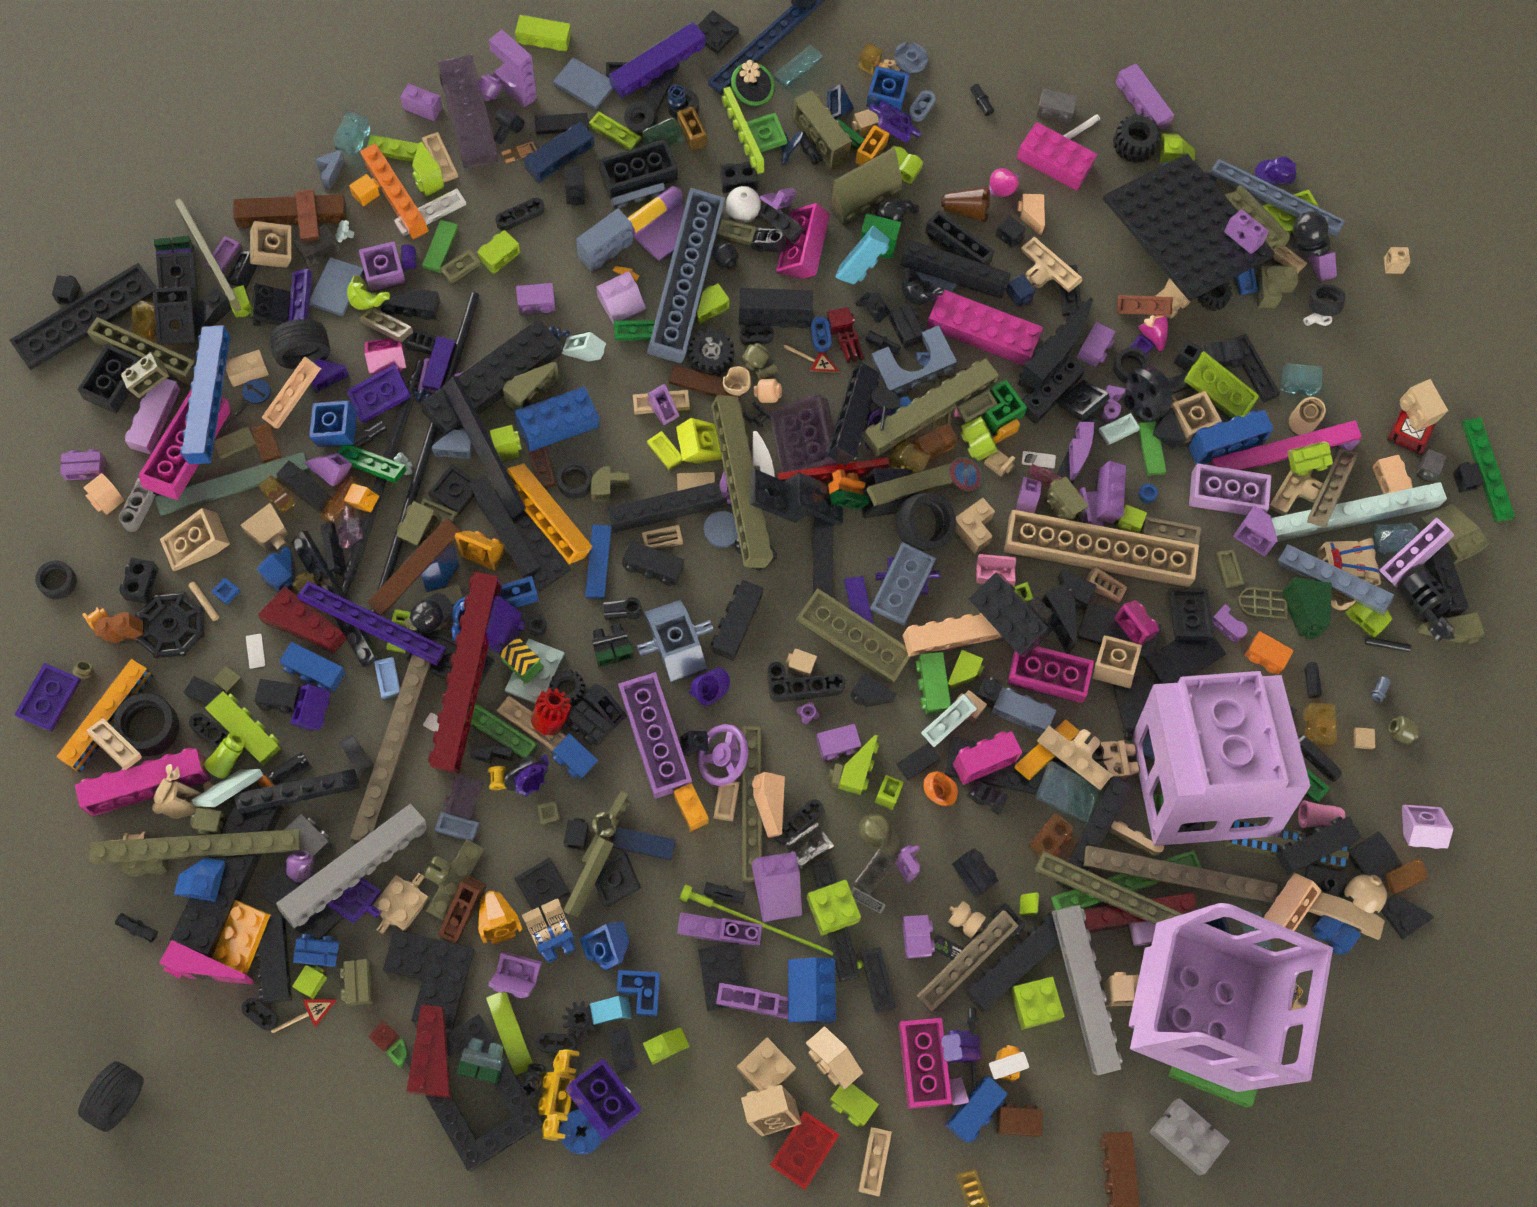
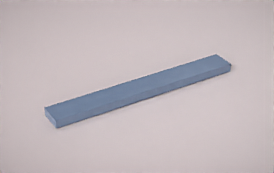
(1272, 194)

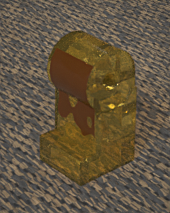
(276, 494)

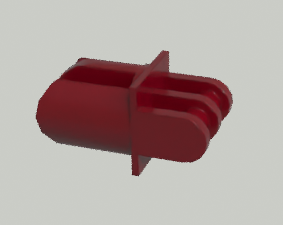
(850, 346)

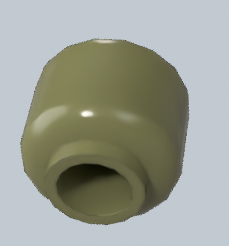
(755, 357)
(1404, 729)

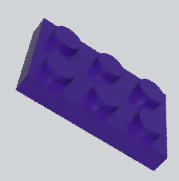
(379, 393)
(48, 697)

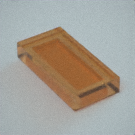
(266, 443)
(1406, 876)

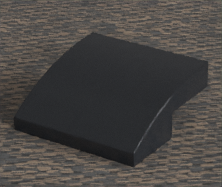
(1375, 857)

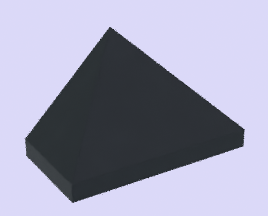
(1169, 430)

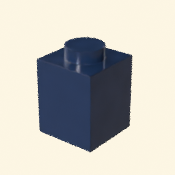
(1020, 291)

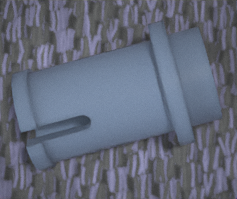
(1380, 690)

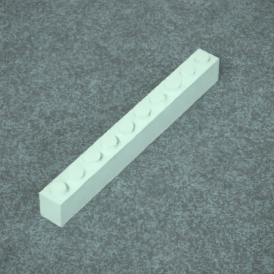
(1362, 511)

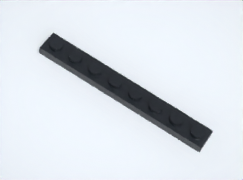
(324, 578)

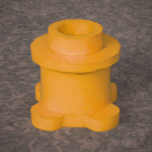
(94, 616)

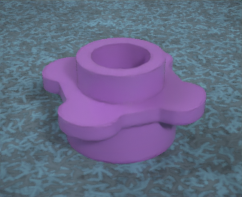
(808, 717)

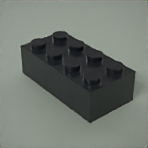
(638, 169)
(775, 307)
(1010, 614)

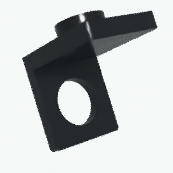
(875, 305)

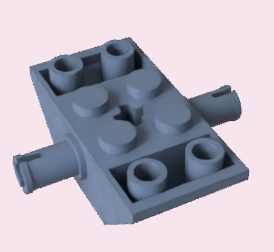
(679, 656)

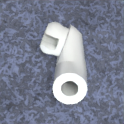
(1317, 318)

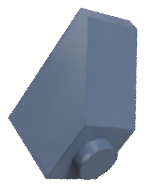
(454, 445)

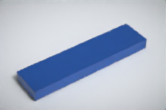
(598, 562)

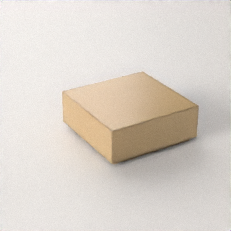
(1364, 738)

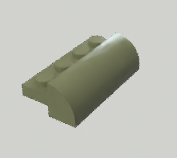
(1244, 200)

